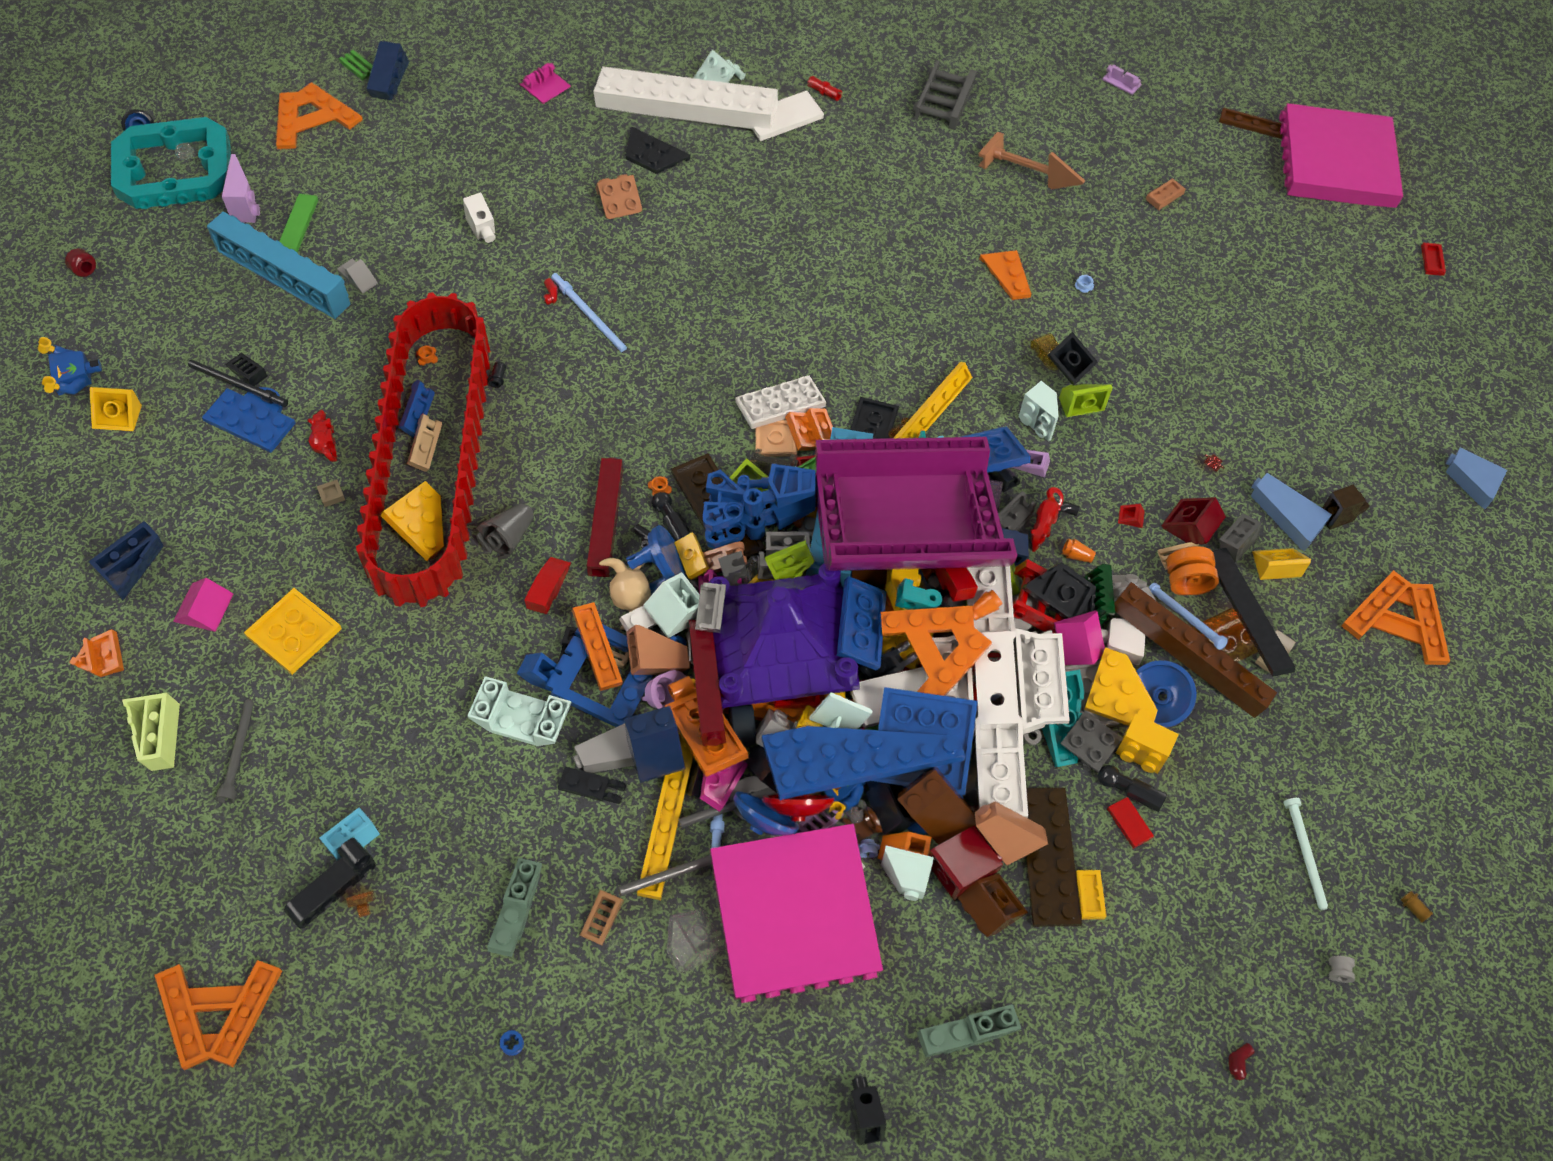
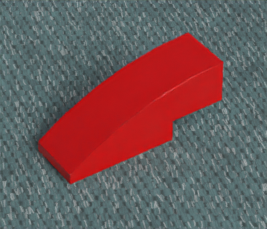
(958, 582)
(547, 585)

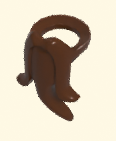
(868, 826)

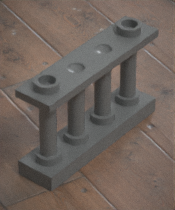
(957, 105)

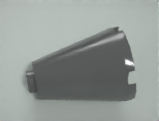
(505, 530)

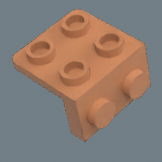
(619, 196)

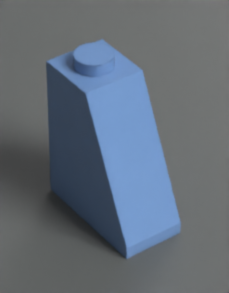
(1475, 476)

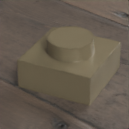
(330, 493)

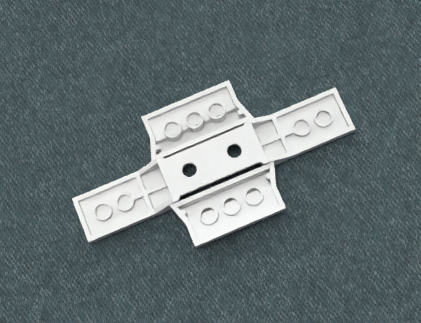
(1040, 691)

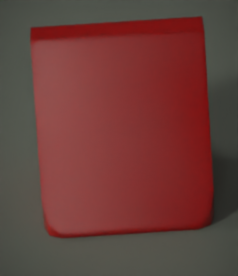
(1131, 515)

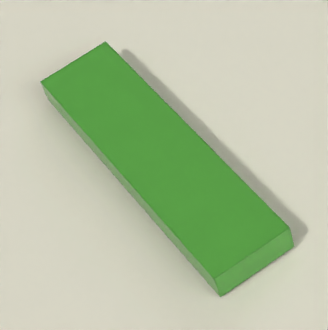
(298, 221)

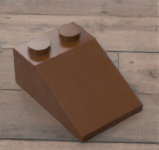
(937, 806)

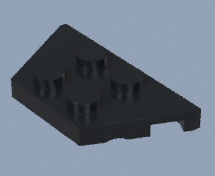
(652, 153)
(1063, 591)

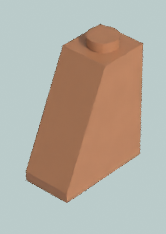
(654, 653)
(1009, 832)

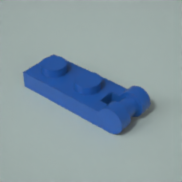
(416, 407)

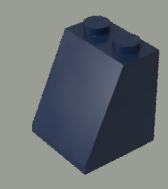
(654, 744)

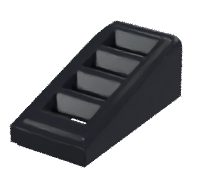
(253, 378)

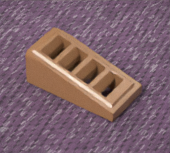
(609, 921)

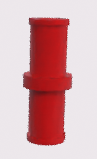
(824, 88)

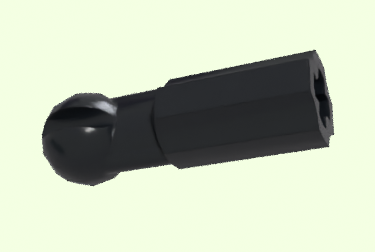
(672, 520)
(1134, 788)

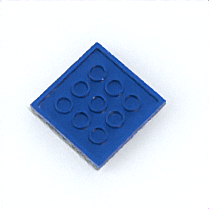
(930, 715)

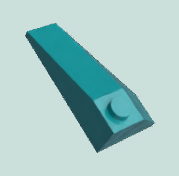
(1056, 733)

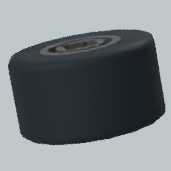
(743, 723)

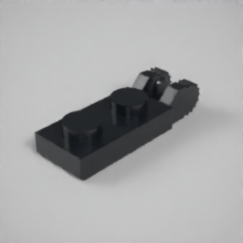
(890, 662)
(590, 785)

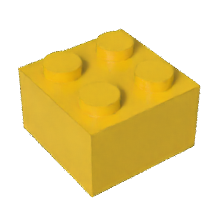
(1146, 744)

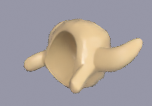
(629, 587)

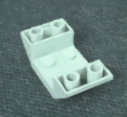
(517, 714)

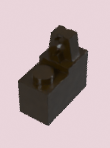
(1344, 506)

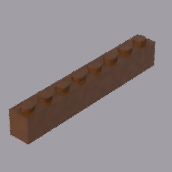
(1194, 650)

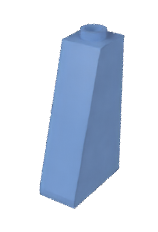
(1290, 510)

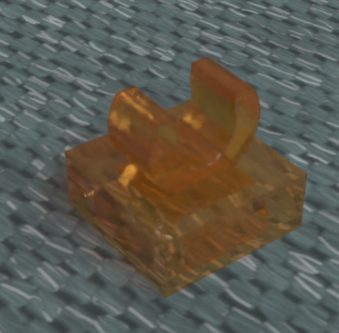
(361, 902)

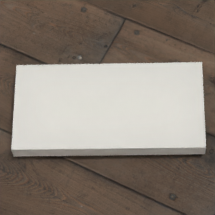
(791, 114)
(777, 401)
(872, 690)

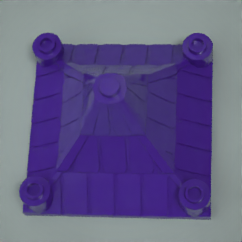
(782, 640)

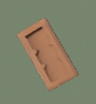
(1165, 194)

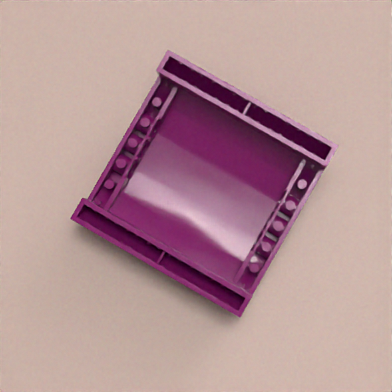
(908, 504)

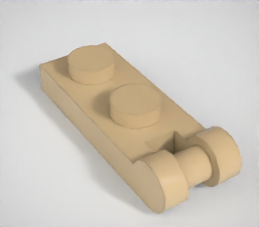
(424, 443)

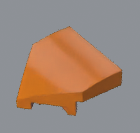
(100, 655)

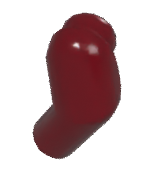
(1237, 1061)

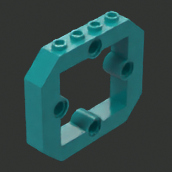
(128, 169)

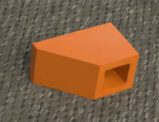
(906, 841)

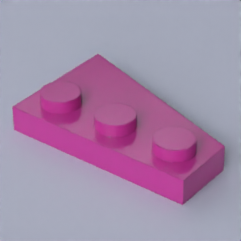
(719, 786)

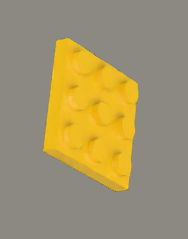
(292, 631)

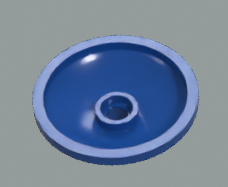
(1176, 683)
(762, 817)

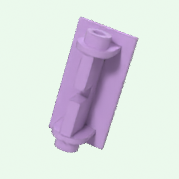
(1127, 82)

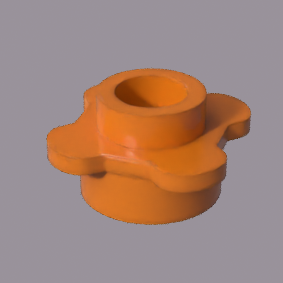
(426, 350)
(659, 481)

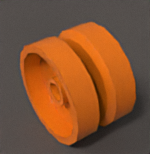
(1192, 571)

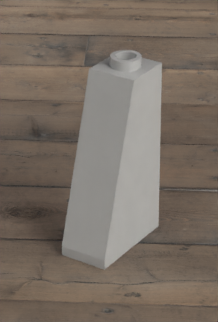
(604, 752)

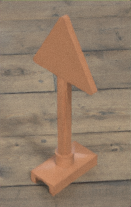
(1058, 172)

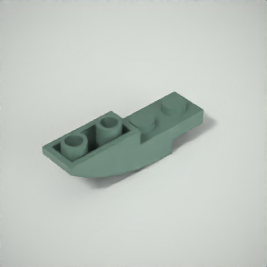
(516, 907)
(969, 1031)

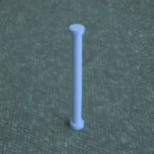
(1219, 641)

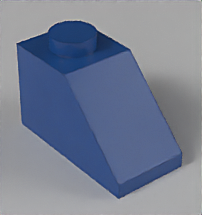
(537, 669)

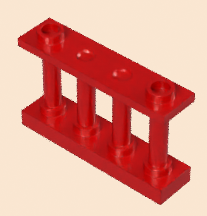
(1028, 571)

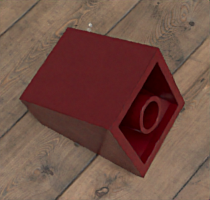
(964, 861)

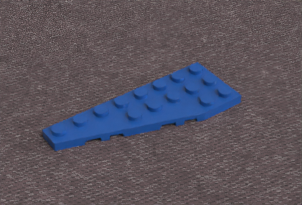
(831, 758)

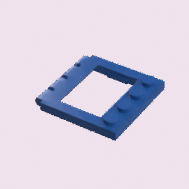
(568, 667)

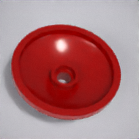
(799, 806)

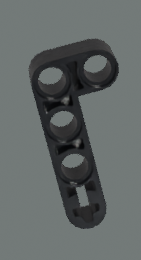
(330, 884)

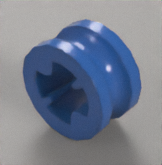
(516, 1048)

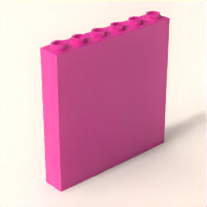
(1340, 156)
(795, 912)

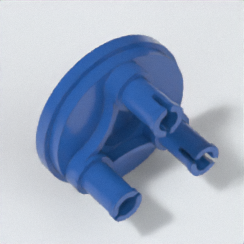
(662, 553)

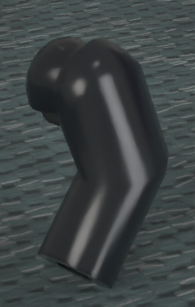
(1069, 508)
(642, 533)

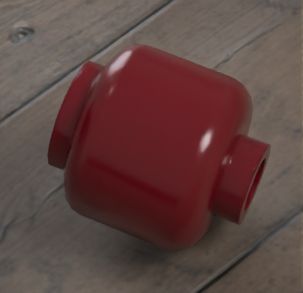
(80, 262)

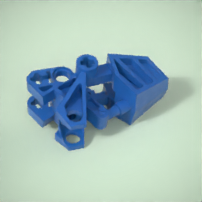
(736, 505)

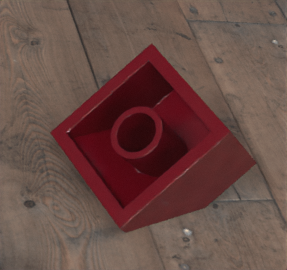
(1195, 519)

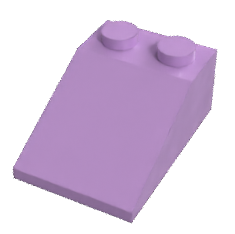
(238, 194)

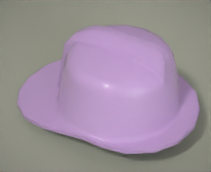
(657, 691)

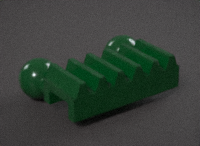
(1104, 600)

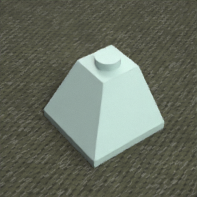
(907, 871)

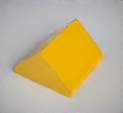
(114, 408)
(1280, 563)

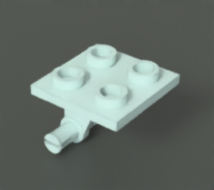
(718, 69)
(840, 713)

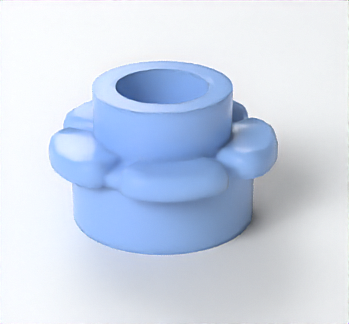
(1087, 280)
(870, 846)

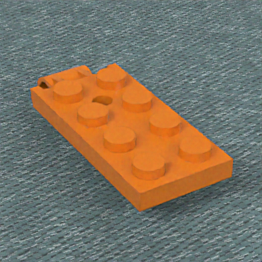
(709, 758)

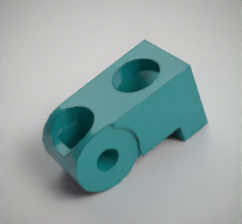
(914, 598)

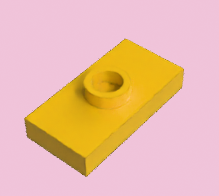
(691, 555)
(1091, 894)

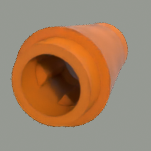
(1077, 551)
(986, 604)

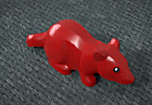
(321, 437)
(1046, 516)

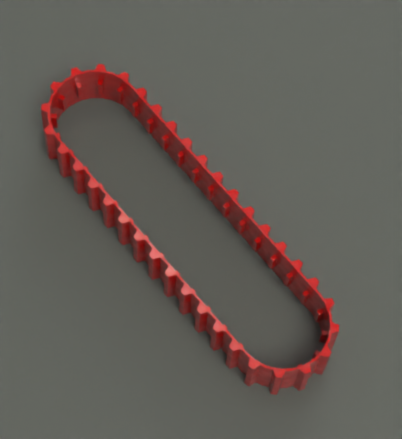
(417, 320)

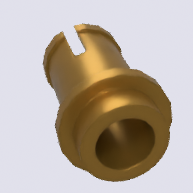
(1416, 906)

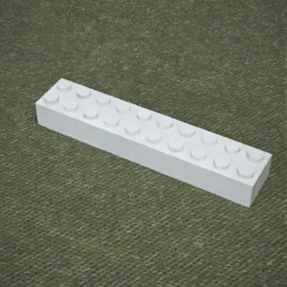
(686, 98)

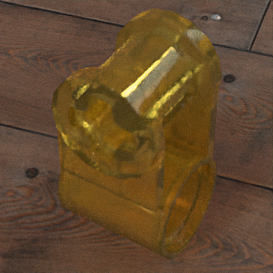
(1043, 346)

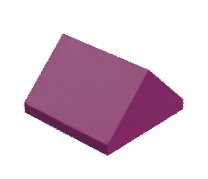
(204, 605)
(1081, 639)

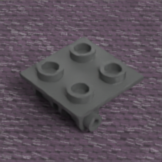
(1091, 742)

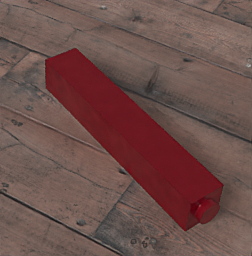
(605, 516)
(707, 686)

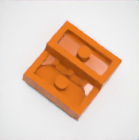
(809, 427)

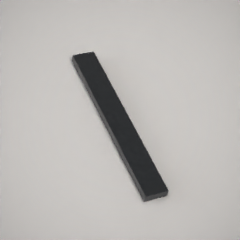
(1252, 615)

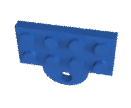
(250, 418)

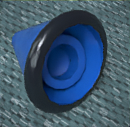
(135, 117)

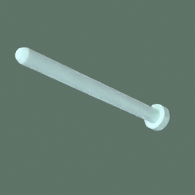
(1293, 805)

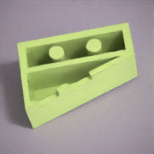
(154, 729)

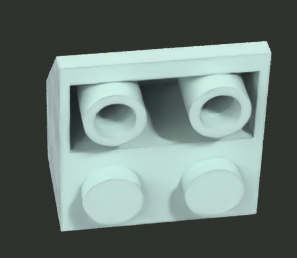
(1040, 410)
(673, 605)

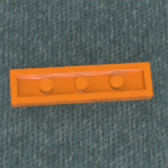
(597, 646)

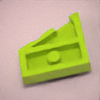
(790, 561)

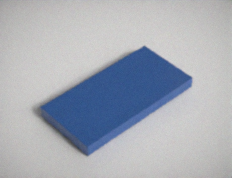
(861, 623)

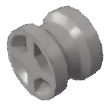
(1342, 969)

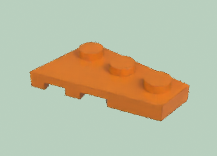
(1009, 272)

